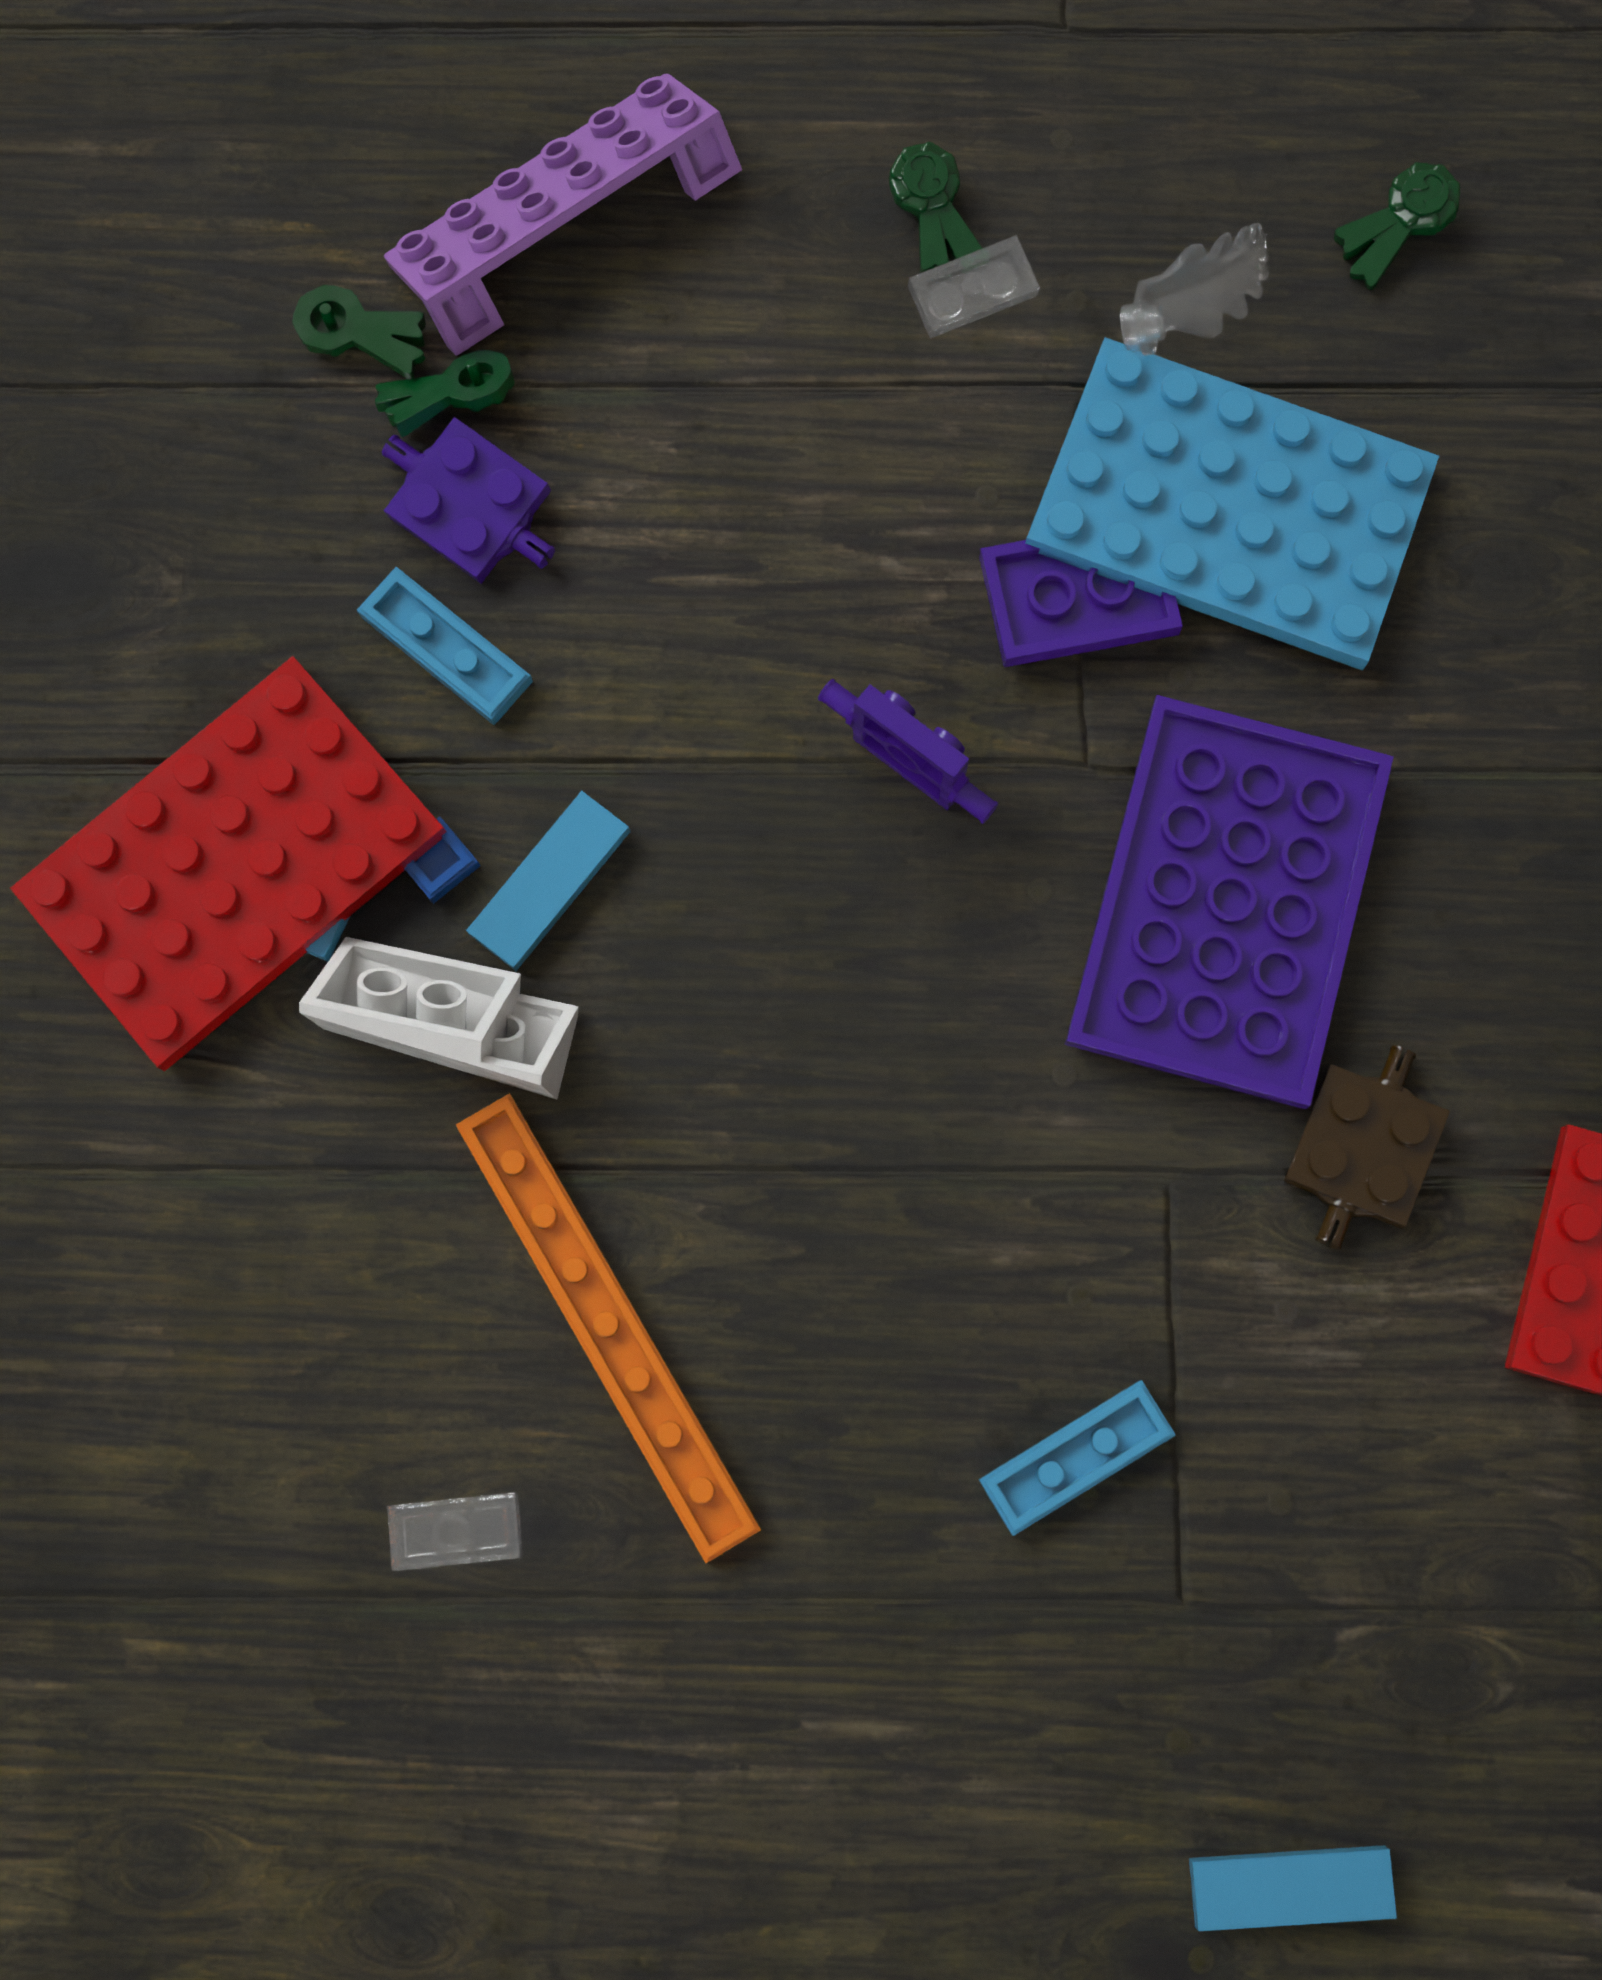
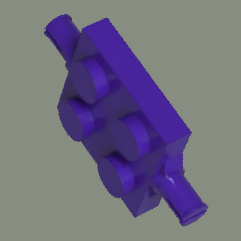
(468, 500)
(922, 756)

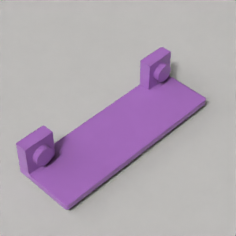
(567, 177)

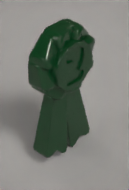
(925, 184)
(1419, 203)
(334, 320)
(468, 382)

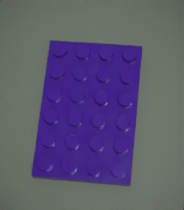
(1230, 902)

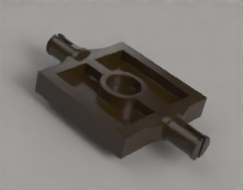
(1366, 1147)

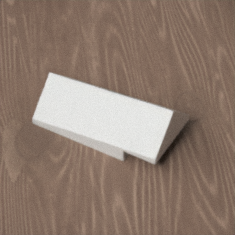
(444, 1014)

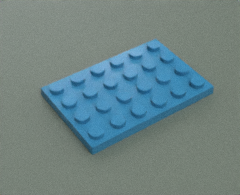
(1233, 503)

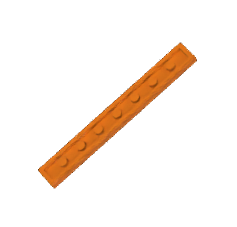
(608, 1329)

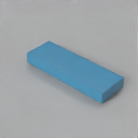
(445, 645)
(548, 881)
(1076, 1457)
(1292, 1888)

